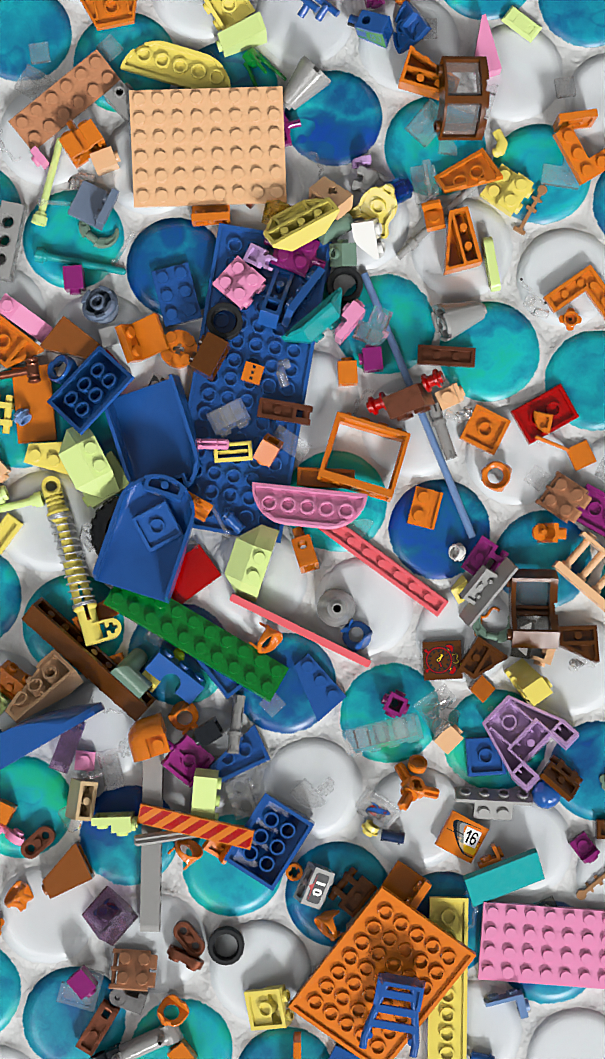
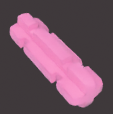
(213, 443)

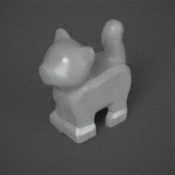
(369, 180)

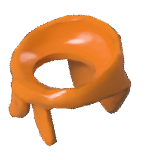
(506, 469)
(276, 638)
(182, 706)
(196, 849)
(18, 896)
(326, 920)
(172, 999)

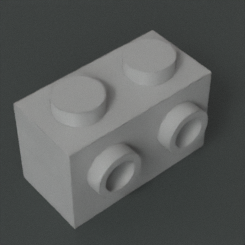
(118, 99)

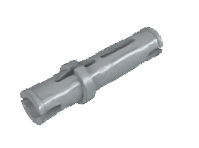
(442, 432)
(236, 724)

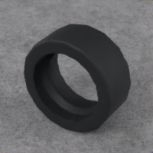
(349, 271)
(228, 307)
(221, 959)

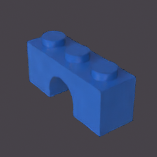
(165, 663)

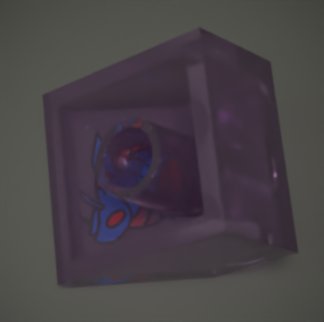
(109, 916)

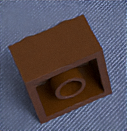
(209, 356)

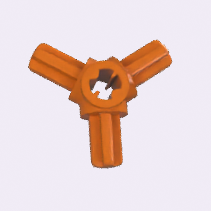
(412, 787)

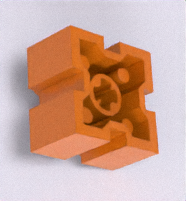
(81, 141)

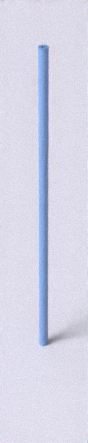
(423, 417)

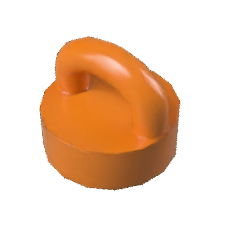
(417, 764)

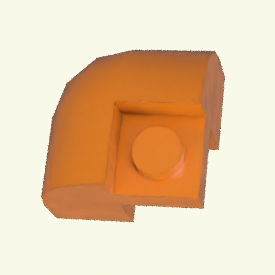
(148, 738)

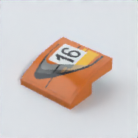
(461, 836)

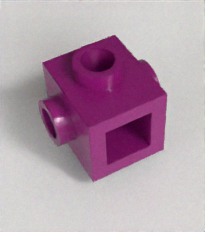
(400, 709)

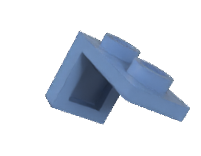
(510, 995)

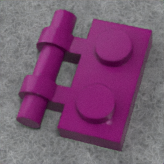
(481, 554)

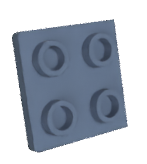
(93, 204)

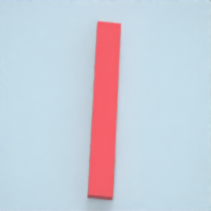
(388, 568)
(300, 630)

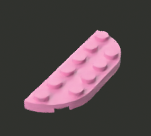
(308, 505)

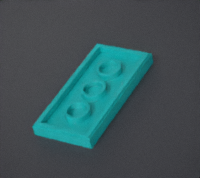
(504, 877)

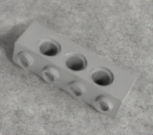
(18, 213)

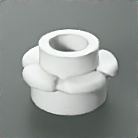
(457, 552)

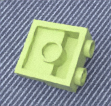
(120, 822)

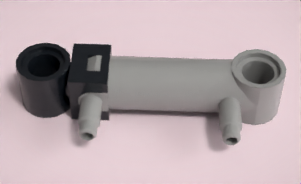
(142, 1044)

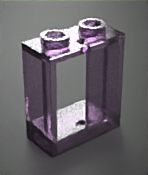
(66, 748)

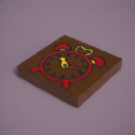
(441, 660)

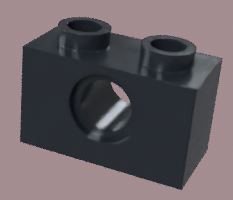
(207, 732)

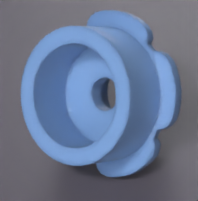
(22, 416)

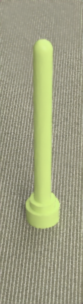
(39, 217)
(36, 499)

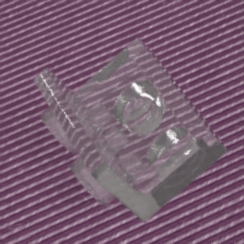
(423, 182)

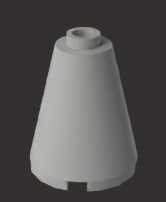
(304, 84)
(456, 317)
(329, 600)

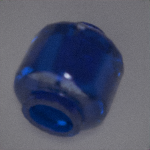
(403, 188)

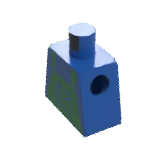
(372, 27)

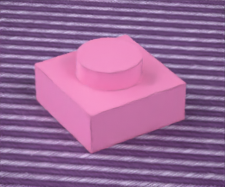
(38, 158)
(85, 760)

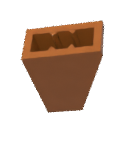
(69, 340)
(68, 873)

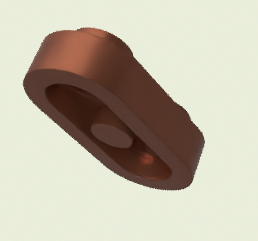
(38, 842)
(188, 938)
(178, 954)

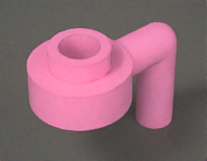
(13, 835)

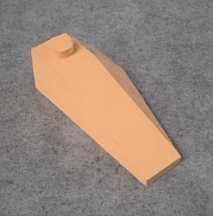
(48, 684)

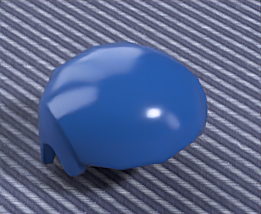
(544, 795)

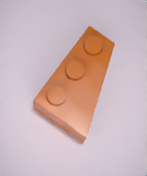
(419, 75)
(461, 242)

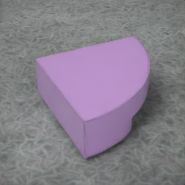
(363, 160)

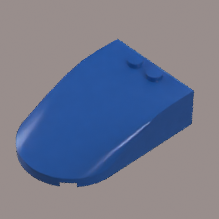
(155, 432)
(123, 555)
(41, 729)

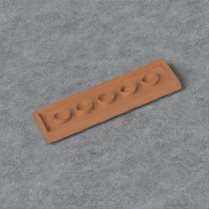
(64, 100)

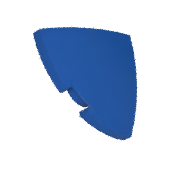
(410, 27)

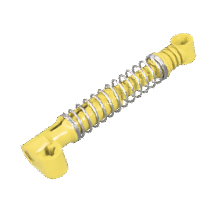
(74, 568)

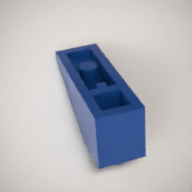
(275, 298)

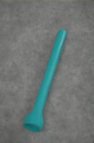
(43, 255)

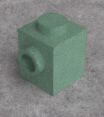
(342, 253)

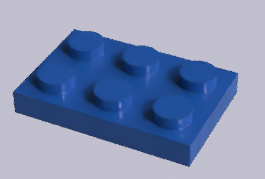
(176, 294)

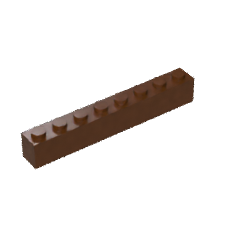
(87, 659)

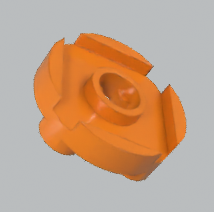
(187, 341)

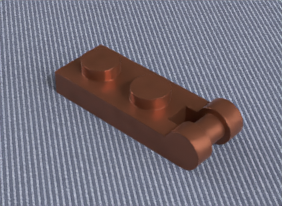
(284, 411)
(97, 1028)

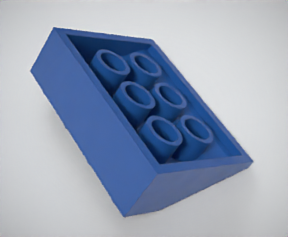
(90, 390)
(275, 842)

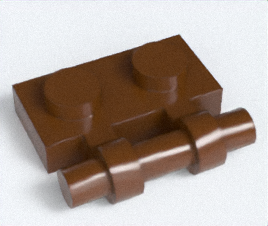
(561, 777)
(356, 896)

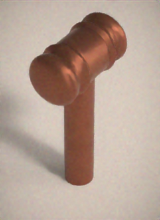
(31, 371)

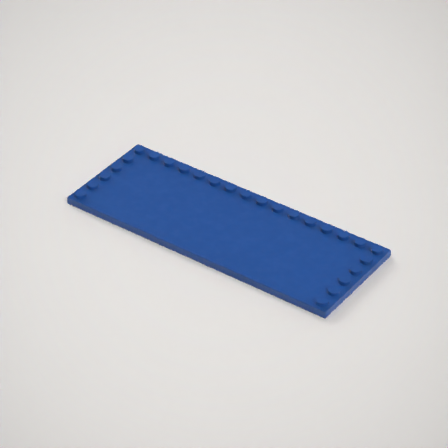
(231, 482)

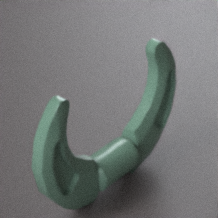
(100, 243)
(481, 632)

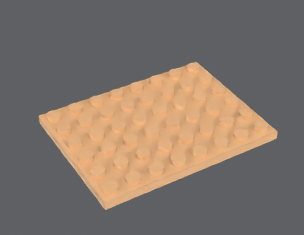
(207, 146)

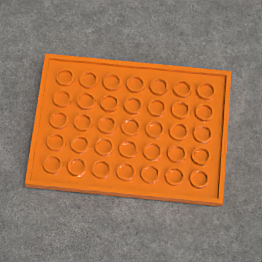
(381, 938)

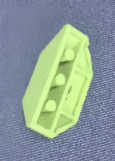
(87, 464)
(250, 561)

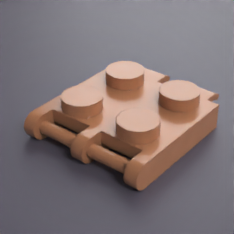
(564, 498)
(133, 970)

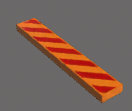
(195, 826)

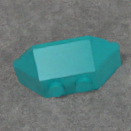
(318, 321)

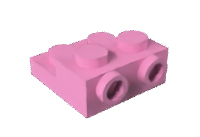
(240, 283)
(350, 316)

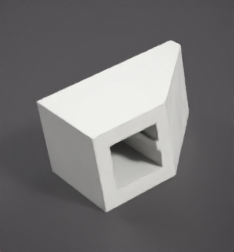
(368, 236)

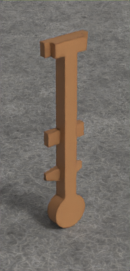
(542, 190)
(581, 894)

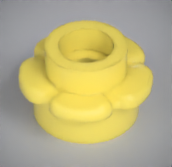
(370, 828)

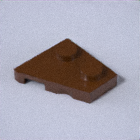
(580, 641)
(480, 658)

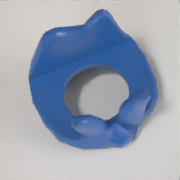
(71, 367)
(356, 646)

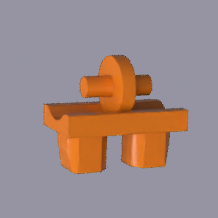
(202, 507)
(548, 532)

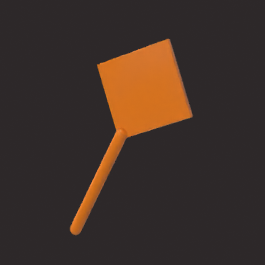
(579, 454)

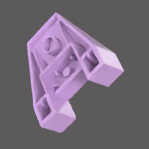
(521, 732)

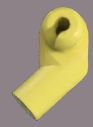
(501, 144)

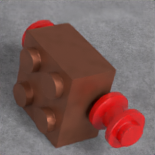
(409, 400)

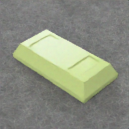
(521, 24)

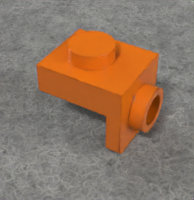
(216, 849)

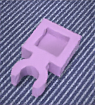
(258, 257)

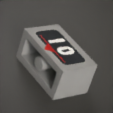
(314, 885)

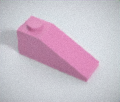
(486, 47)
(24, 318)

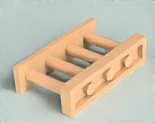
(579, 579)

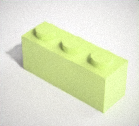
(205, 793)

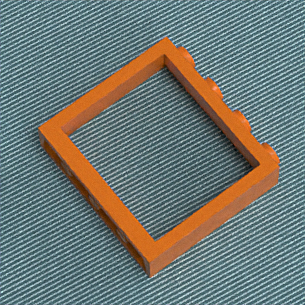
(355, 485)

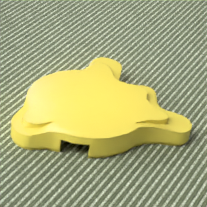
(377, 203)

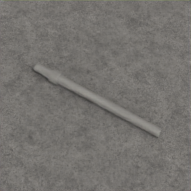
(412, 243)

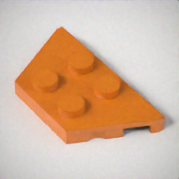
(15, 345)

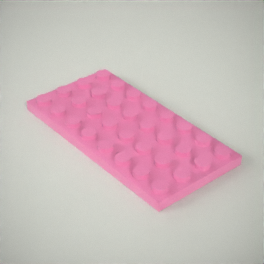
(542, 945)

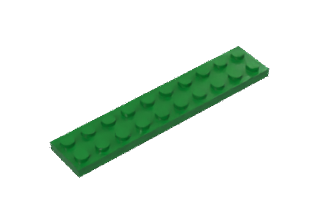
(201, 640)

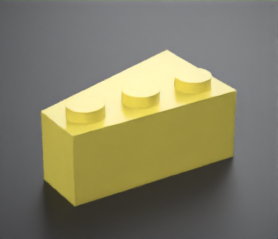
(45, 456)
(528, 682)

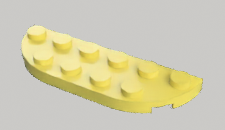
(176, 66)

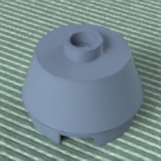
(100, 305)

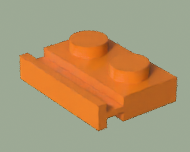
(424, 507)

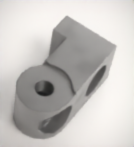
(129, 1000)

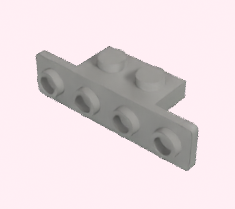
(484, 588)
(493, 802)

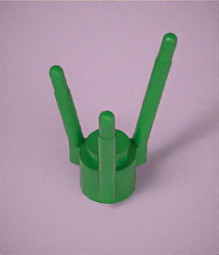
(254, 60)

